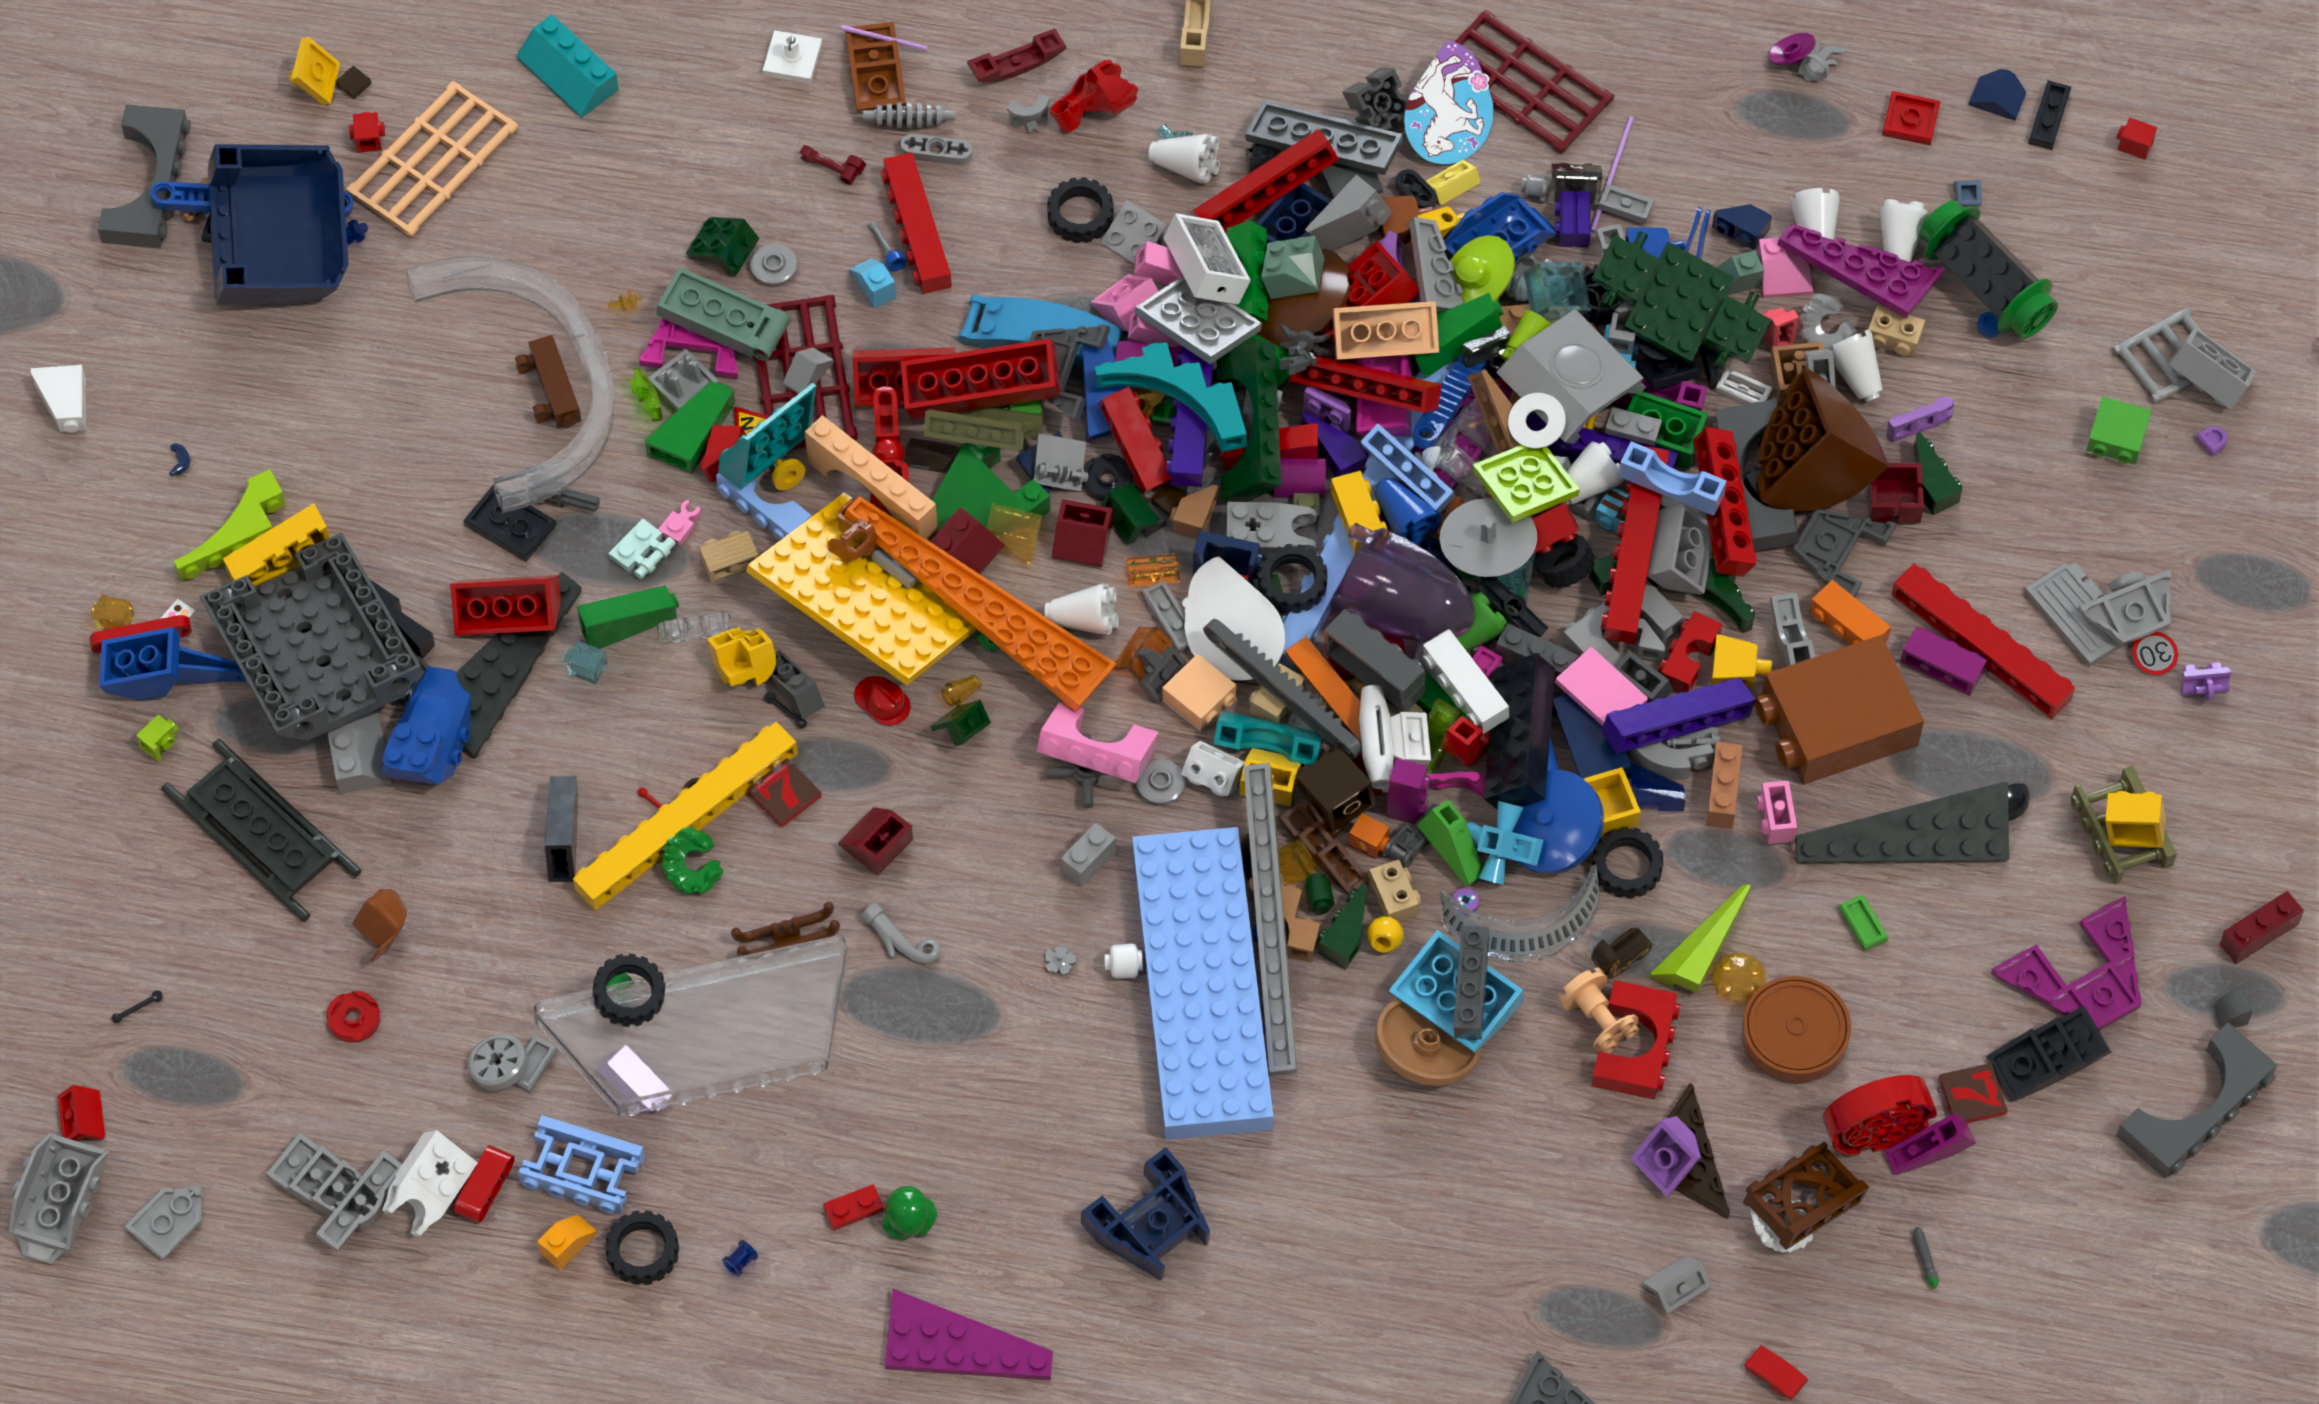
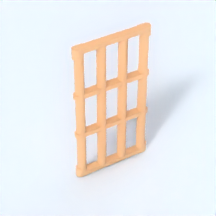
(407, 168)

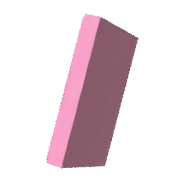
(1598, 686)

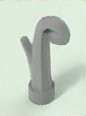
(892, 937)

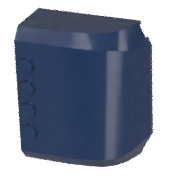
(276, 223)

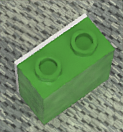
(2118, 431)

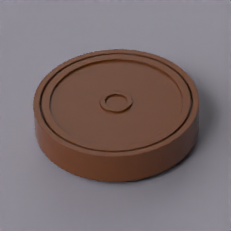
(1796, 1029)

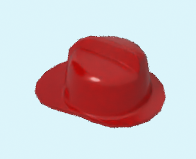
(882, 700)

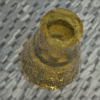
(959, 690)

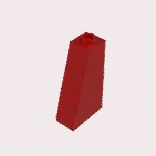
(1295, 443)

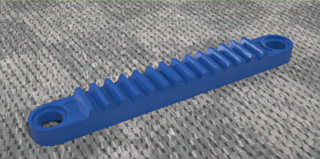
(195, 197)
(1452, 396)

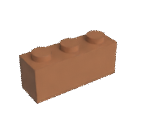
(1724, 785)

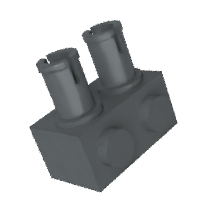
(1644, 677)

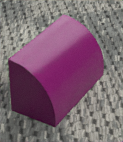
(1301, 477)

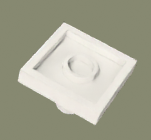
(792, 57)

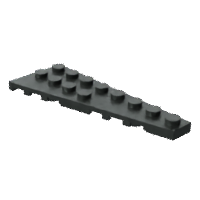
(502, 668)
(1944, 829)

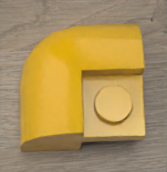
(742, 656)

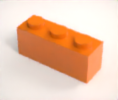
(1846, 615)

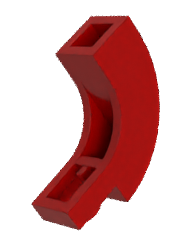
(1465, 741)

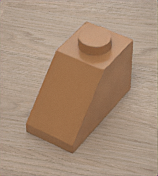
(1194, 512)

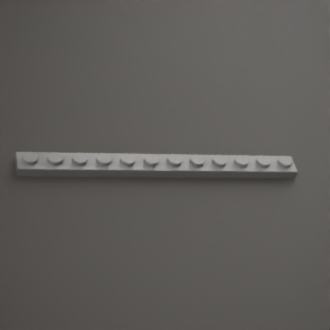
(1270, 919)

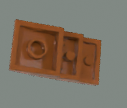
(875, 67)

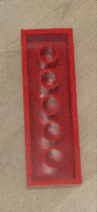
(981, 378)

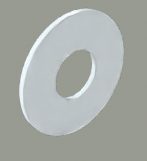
(1541, 438)

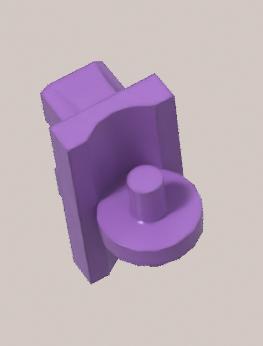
(2205, 681)

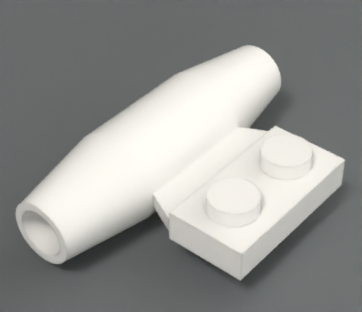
(1389, 737)

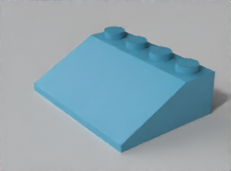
(1431, 988)

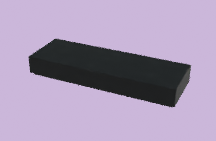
(2049, 115)

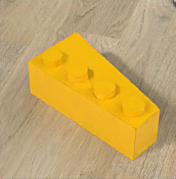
(274, 550)

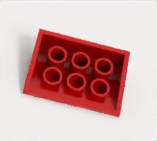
(1377, 281)

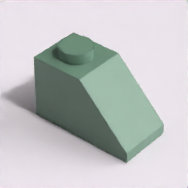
(1746, 270)

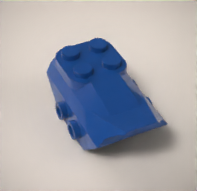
(1503, 217)
(431, 731)

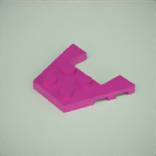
(676, 336)

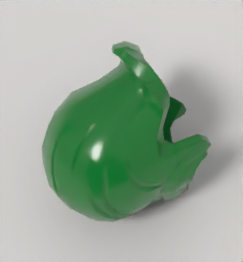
(908, 1213)

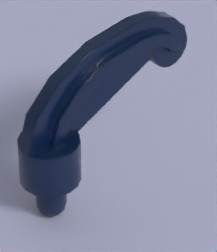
(183, 457)

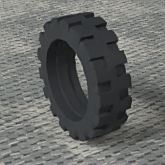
(1080, 188)
(1296, 555)
(1630, 838)
(628, 1015)
(650, 1272)

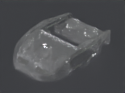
(1455, 460)

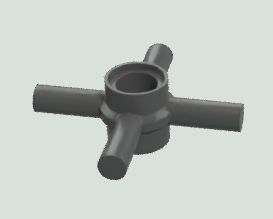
(1086, 780)

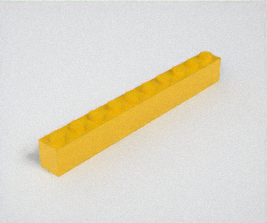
(692, 808)

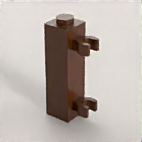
(554, 381)

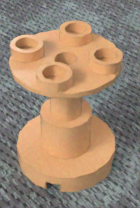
(1586, 993)

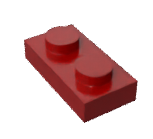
(853, 1207)

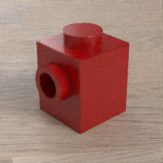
(367, 132)

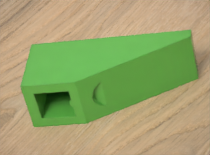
(1453, 841)

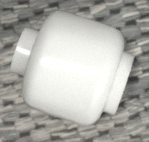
(1124, 961)

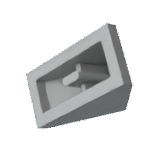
(806, 369)

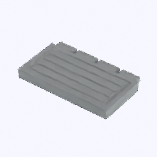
(2059, 598)

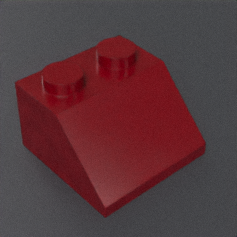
(968, 541)

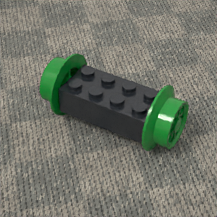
(1988, 269)

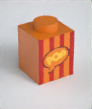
(1369, 836)

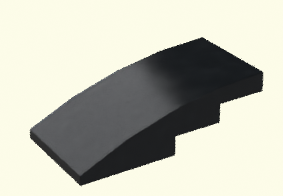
(2048, 1054)

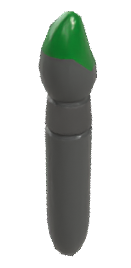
(1925, 1256)

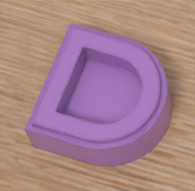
(2212, 439)

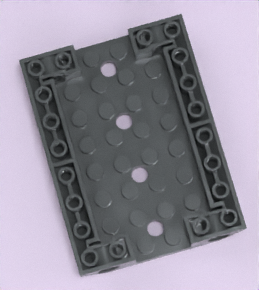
(346, 627)

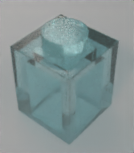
(586, 662)

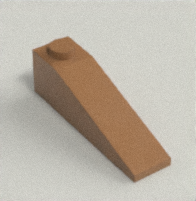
(1494, 408)

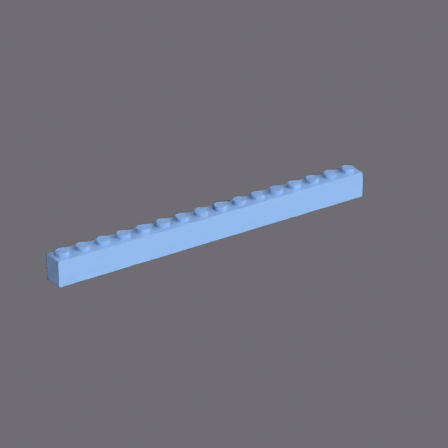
(1337, 550)

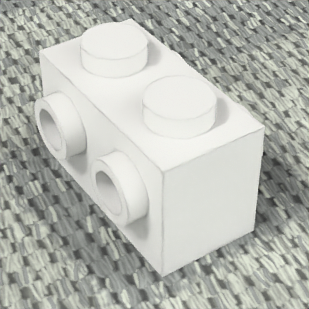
(1213, 769)

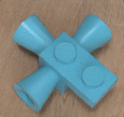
(1504, 843)

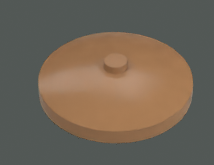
(1420, 1048)

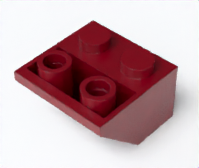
(1082, 533)
(878, 839)

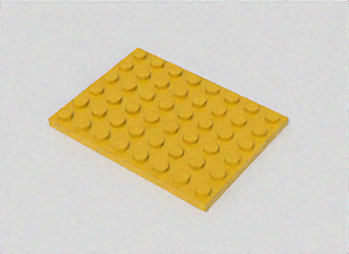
(860, 600)

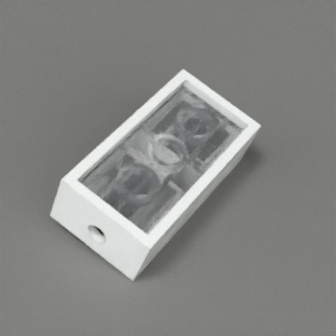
(1206, 259)

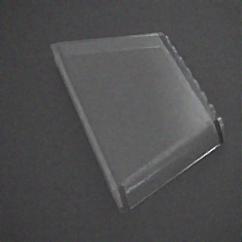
(715, 1032)

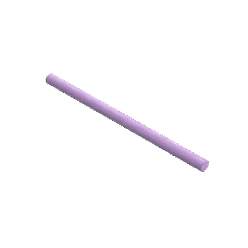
(882, 37)

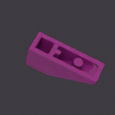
(1931, 1144)

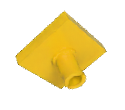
(315, 71)

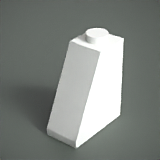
(63, 394)

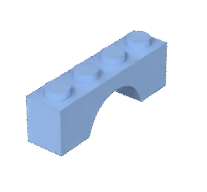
(1647, 470)
(778, 518)

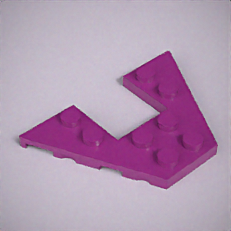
(2106, 992)

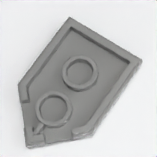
(166, 1219)

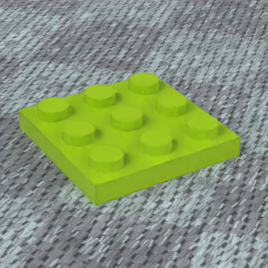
(1525, 481)

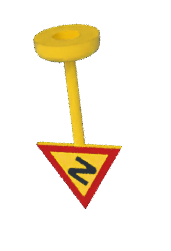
(788, 472)

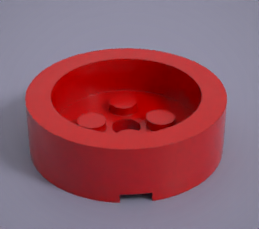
(1879, 1114)

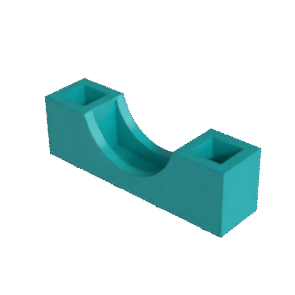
(1248, 732)

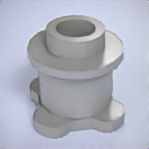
(1535, 186)

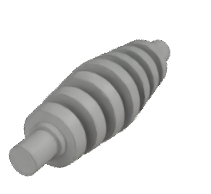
(908, 115)

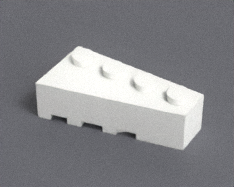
(1464, 681)

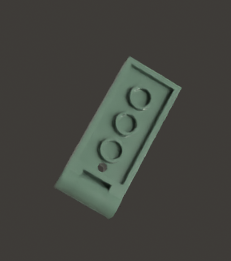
(722, 315)

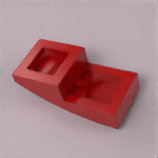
(1776, 1371)

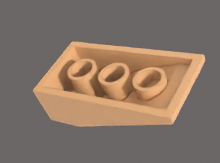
(1385, 330)

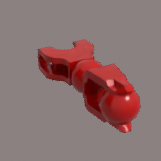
(888, 445)

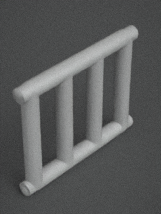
(2143, 339)

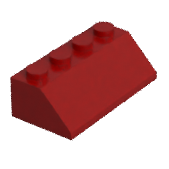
(883, 368)
(505, 604)

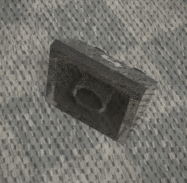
(1575, 178)

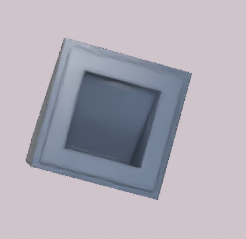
(1968, 192)

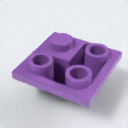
(1328, 407)

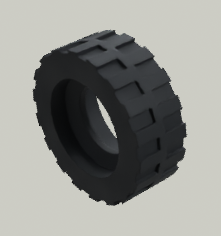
(1570, 572)

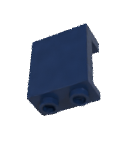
(1237, 553)

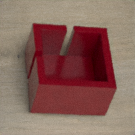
(1897, 494)

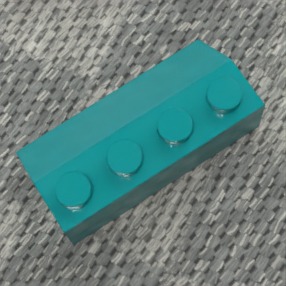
(567, 66)

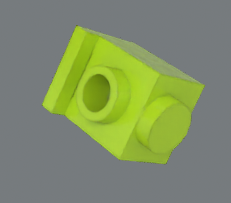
(157, 736)

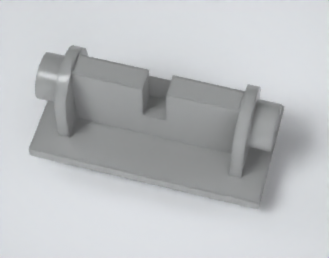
(1695, 739)

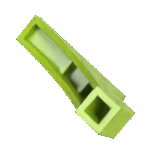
(243, 526)

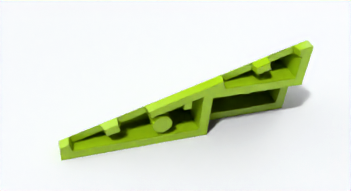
(1695, 955)

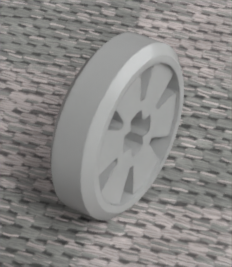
(487, 1052)

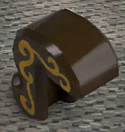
(1621, 953)

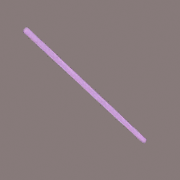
(1614, 167)

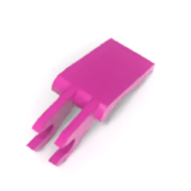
(1469, 780)

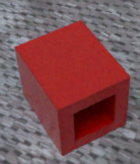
(2136, 138)

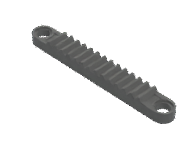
(1282, 688)

